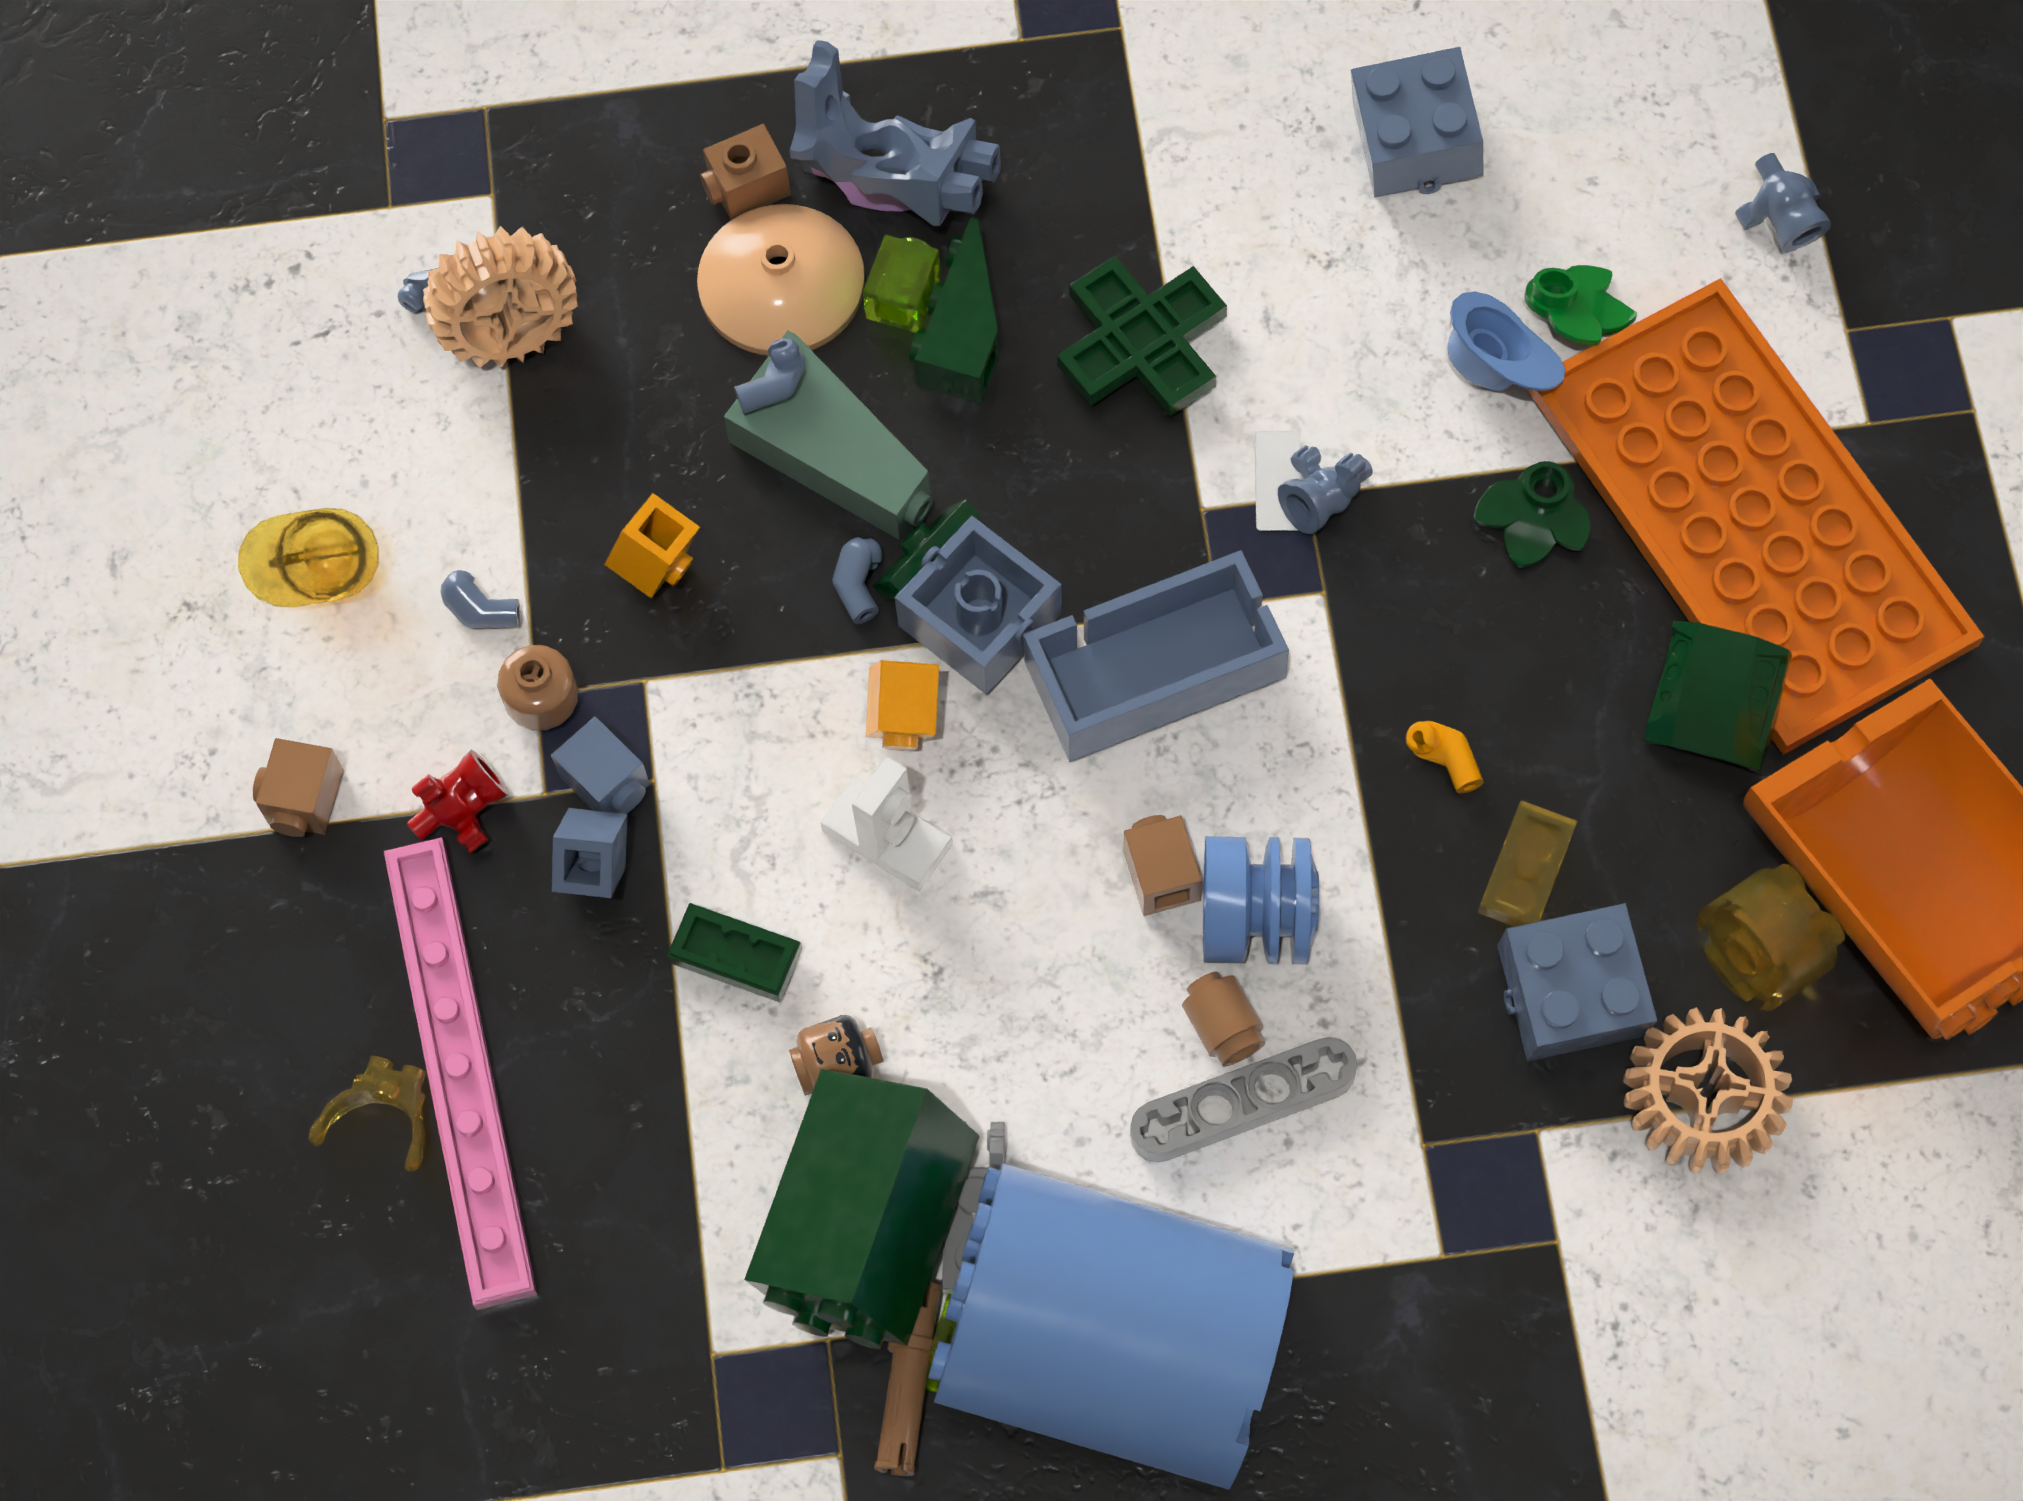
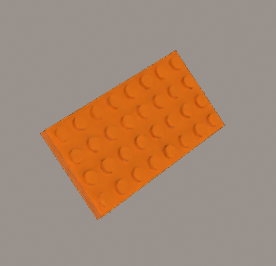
(1755, 508)

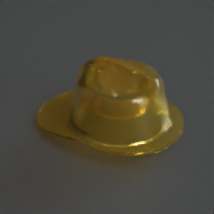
(308, 557)

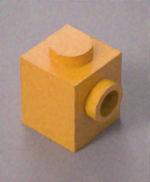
(653, 547)
(902, 703)

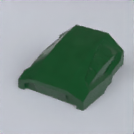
(1719, 694)

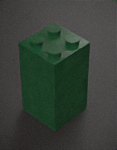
(862, 1209)

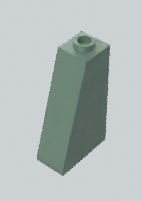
(835, 448)

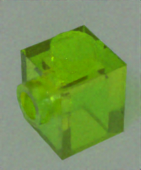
(901, 283)

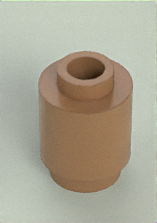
(1223, 1018)

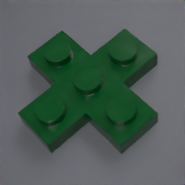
(1142, 336)

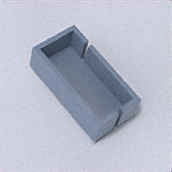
(1156, 655)

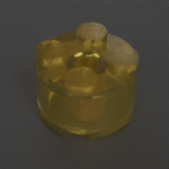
(1769, 937)

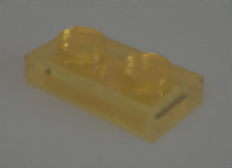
(1527, 865)

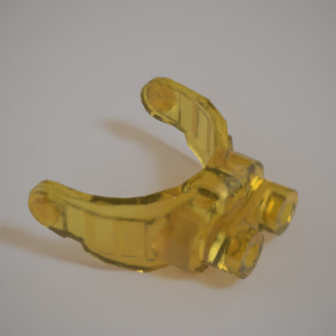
(381, 1086)

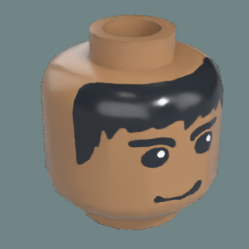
(834, 1047)

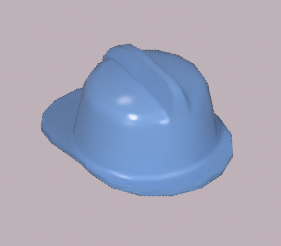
(1497, 348)

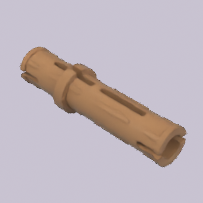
(907, 1392)

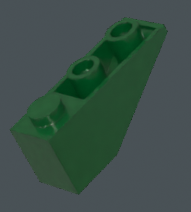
(962, 337)

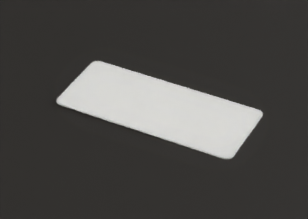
(1272, 469)

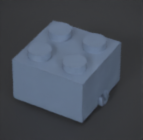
(1417, 122)
(977, 603)
(1576, 982)

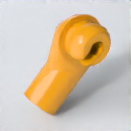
(1448, 749)

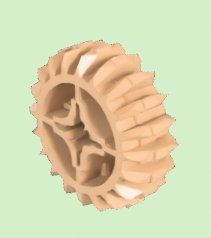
(500, 297)
(1681, 1088)

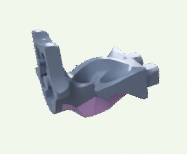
(920, 166)

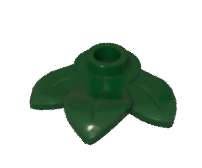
(1532, 521)

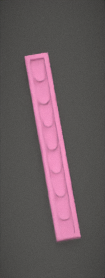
(460, 1075)

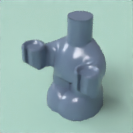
(1788, 203)
(1323, 490)

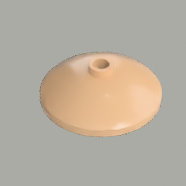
(760, 301)

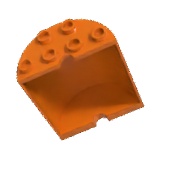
(1914, 852)

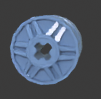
(1258, 900)

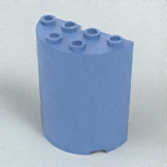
(1113, 1325)

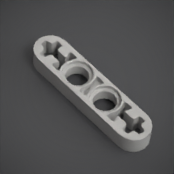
(1247, 1108)

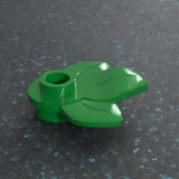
(1578, 303)

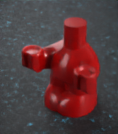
(457, 800)

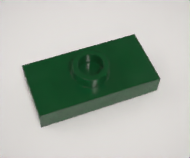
(918, 543)
(734, 952)

